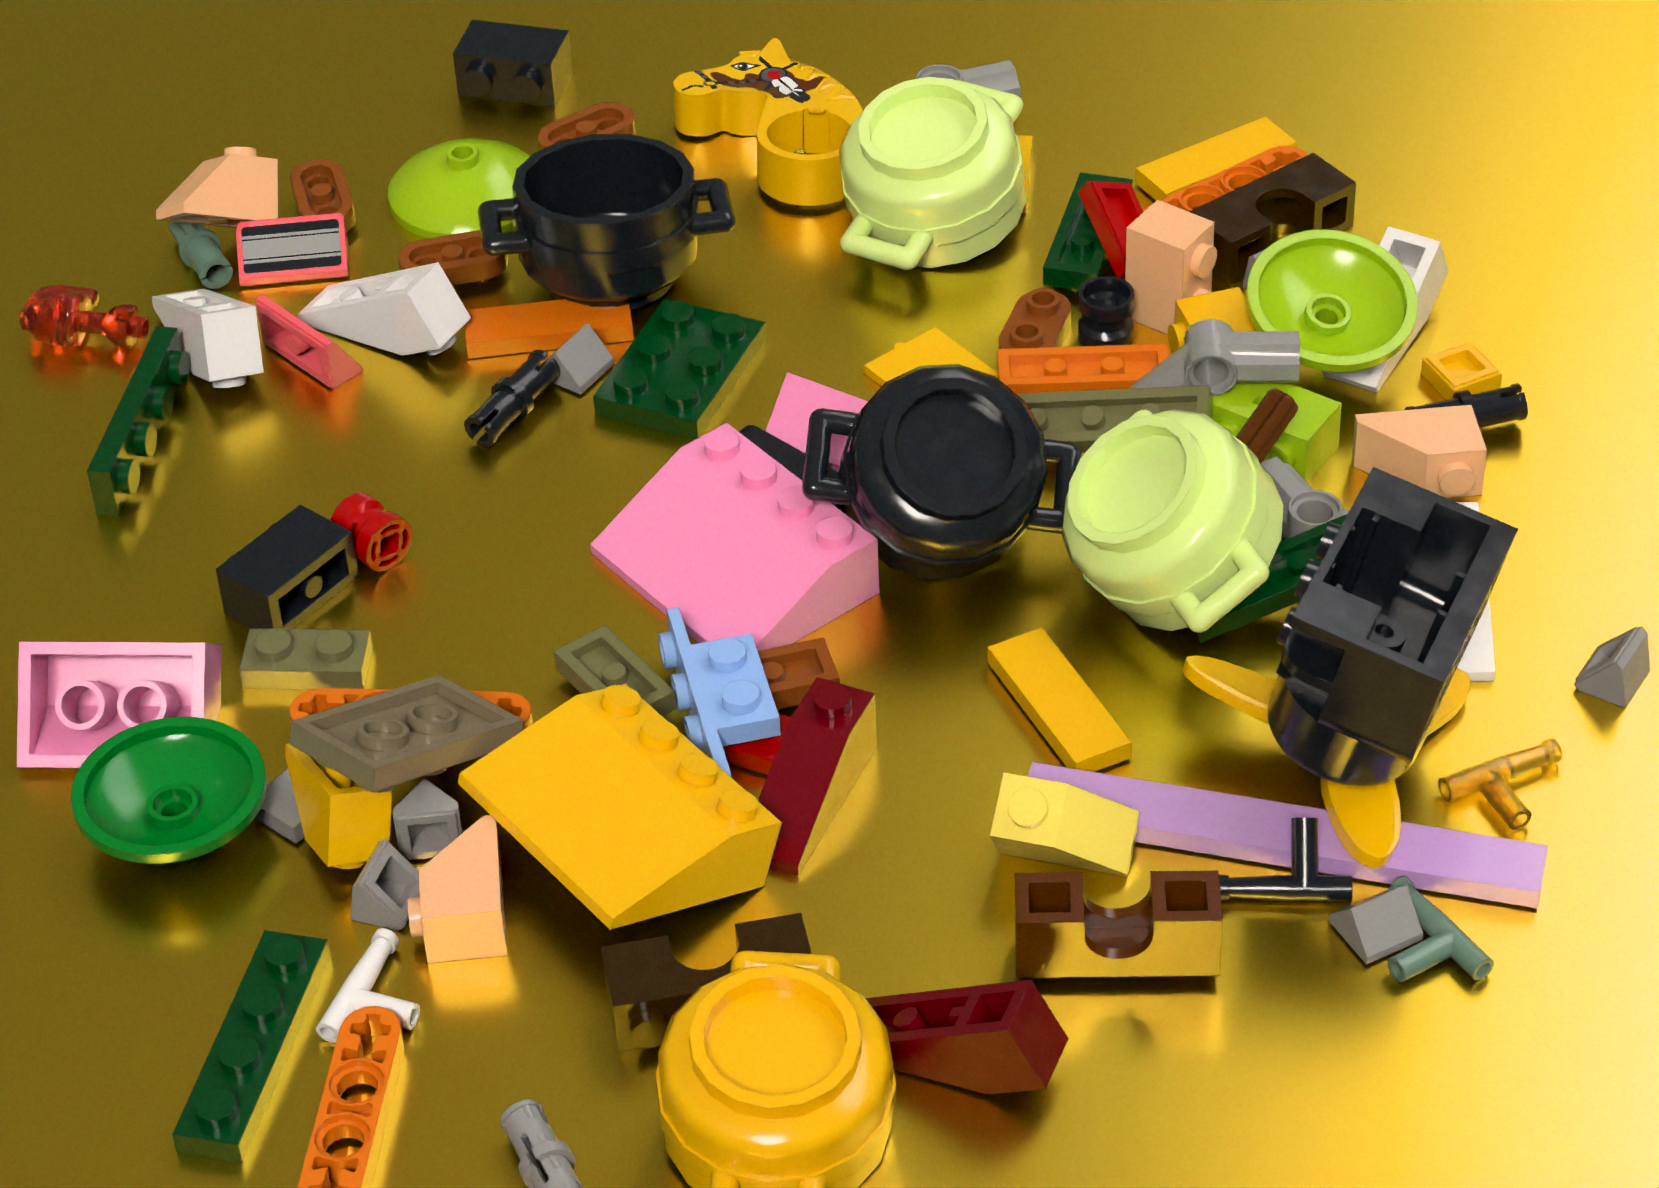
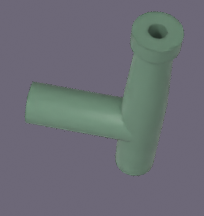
(1444, 942)

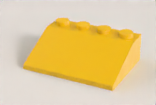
(625, 809)

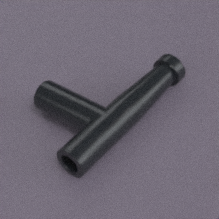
(1302, 884)

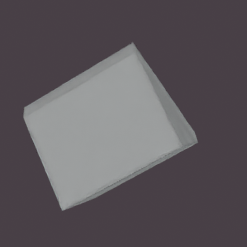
(581, 360)
(1617, 668)
(426, 821)
(384, 888)
(1379, 924)

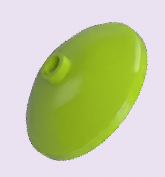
(447, 182)
(1338, 282)

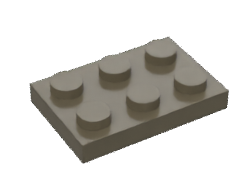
(404, 733)

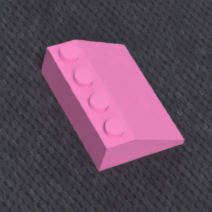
(739, 546)

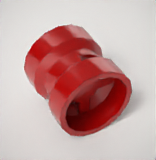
(378, 535)

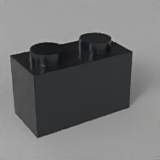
(513, 63)
(288, 571)

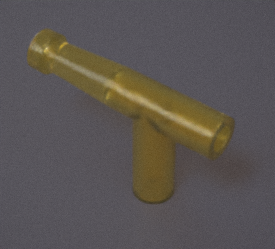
(1491, 780)

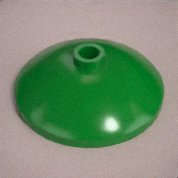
(168, 790)

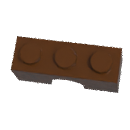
(1165, 934)

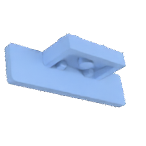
(720, 688)

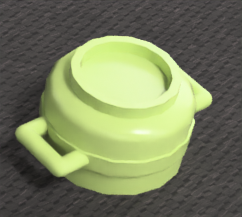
(932, 173)
(1172, 519)

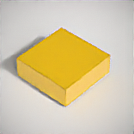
(1460, 370)

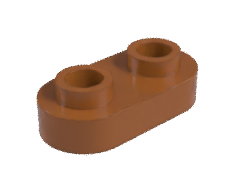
(597, 119)
(322, 189)
(458, 255)
(1037, 321)

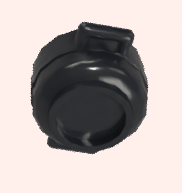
(606, 218)
(940, 470)

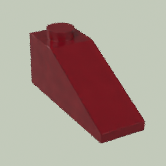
(817, 767)
(974, 1036)

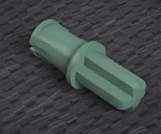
(202, 251)

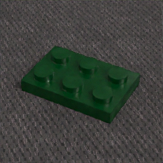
(680, 368)

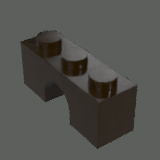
(1288, 200)
(650, 985)

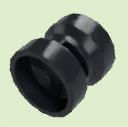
(1106, 312)

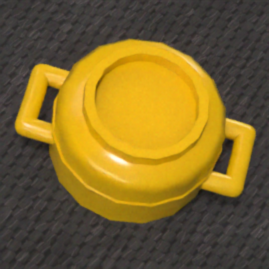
(776, 1078)

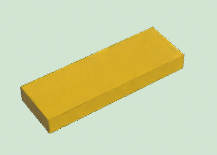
(1209, 157)
(1059, 702)

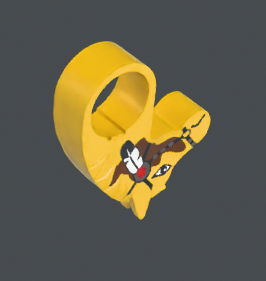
(785, 108)

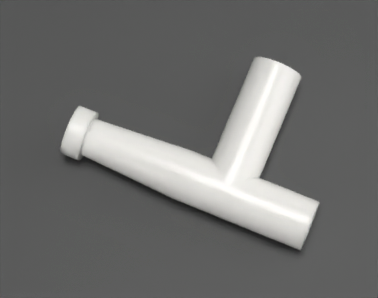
(357, 992)

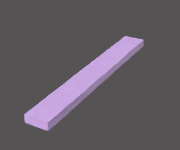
(1261, 833)

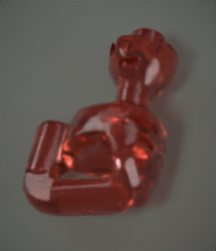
(65, 314)

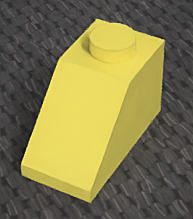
(1063, 825)

